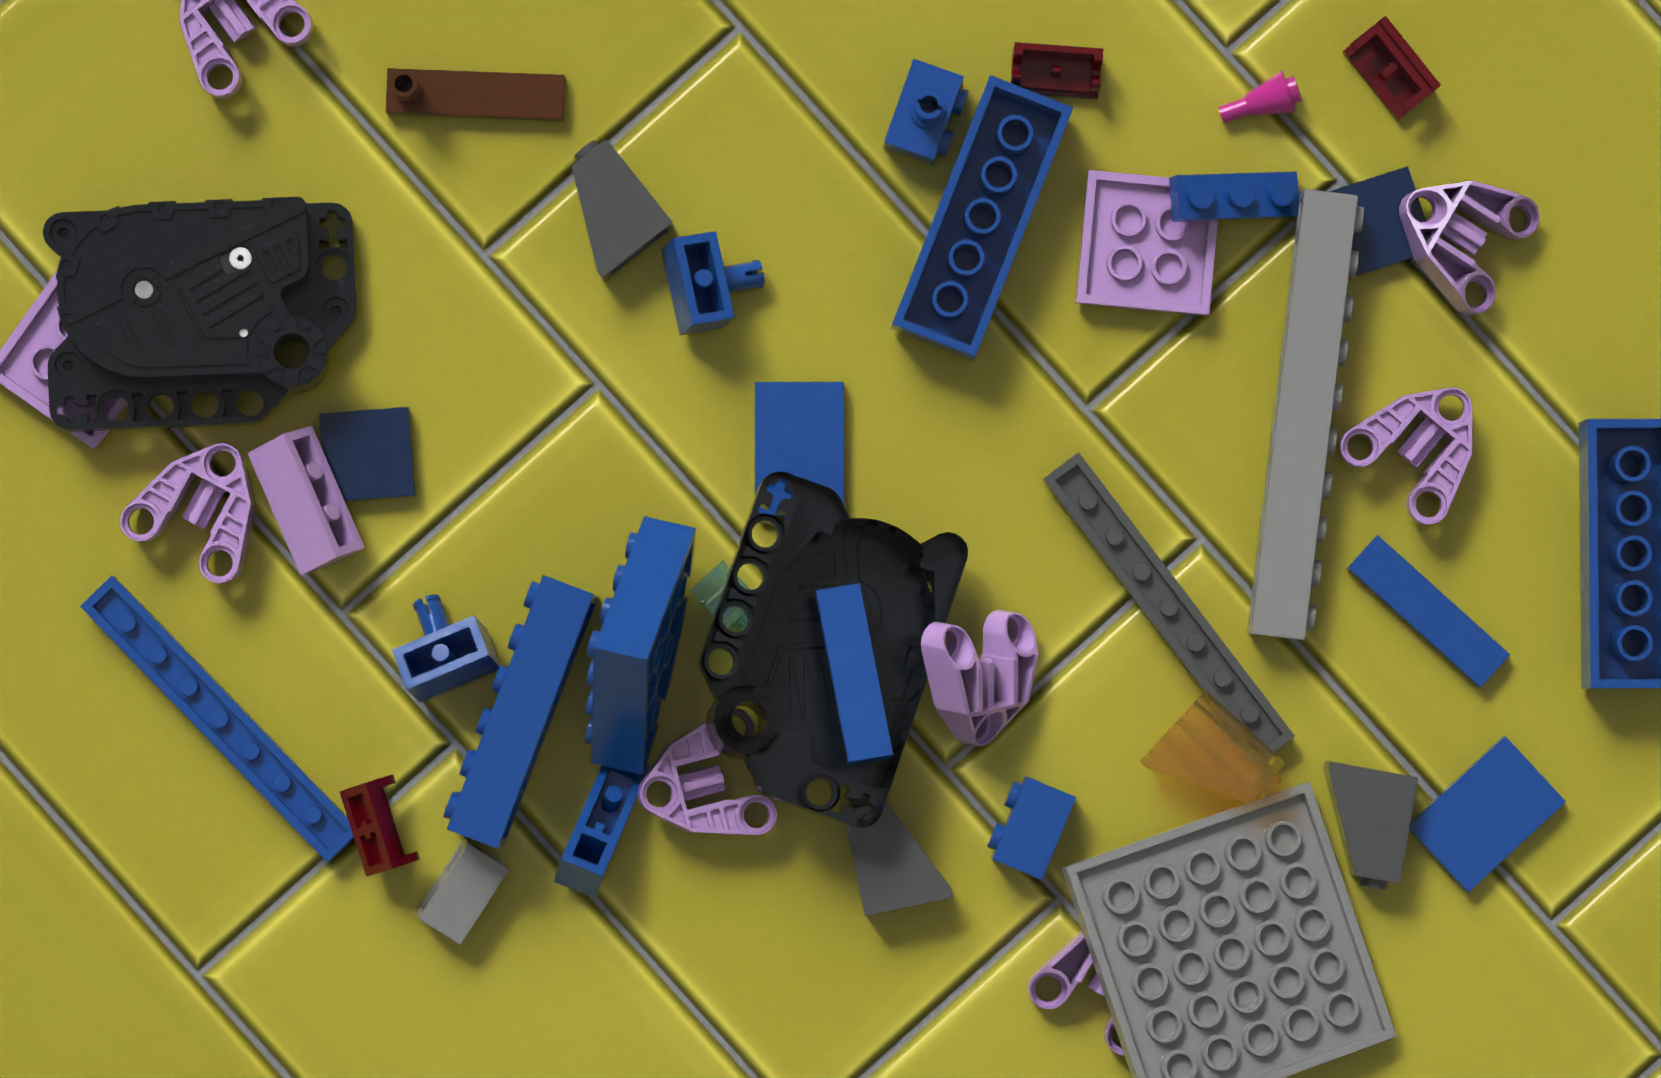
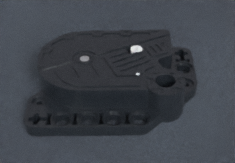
(209, 323)

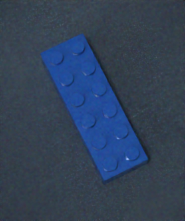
(981, 218)
(1620, 553)
(521, 713)

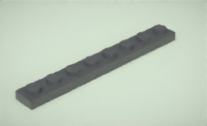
(1163, 599)

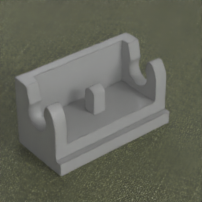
(462, 891)

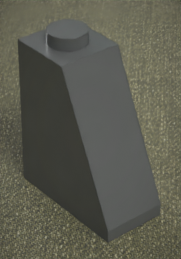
(616, 208)
(1372, 819)
(891, 864)

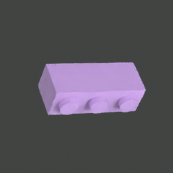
(306, 500)

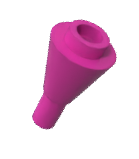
(1271, 97)

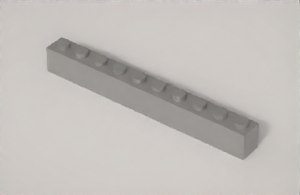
(1303, 414)

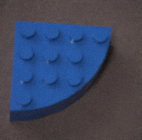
(638, 644)

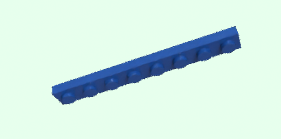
(219, 717)

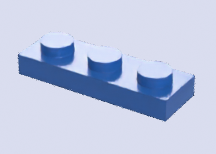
(1234, 196)

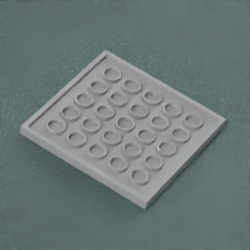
(1230, 945)

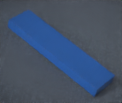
(1428, 611)
(853, 674)

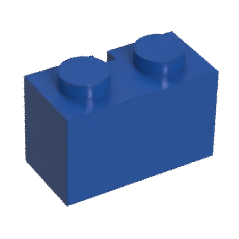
(1032, 826)

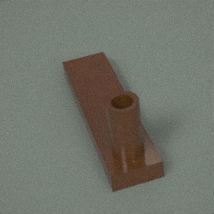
(475, 94)

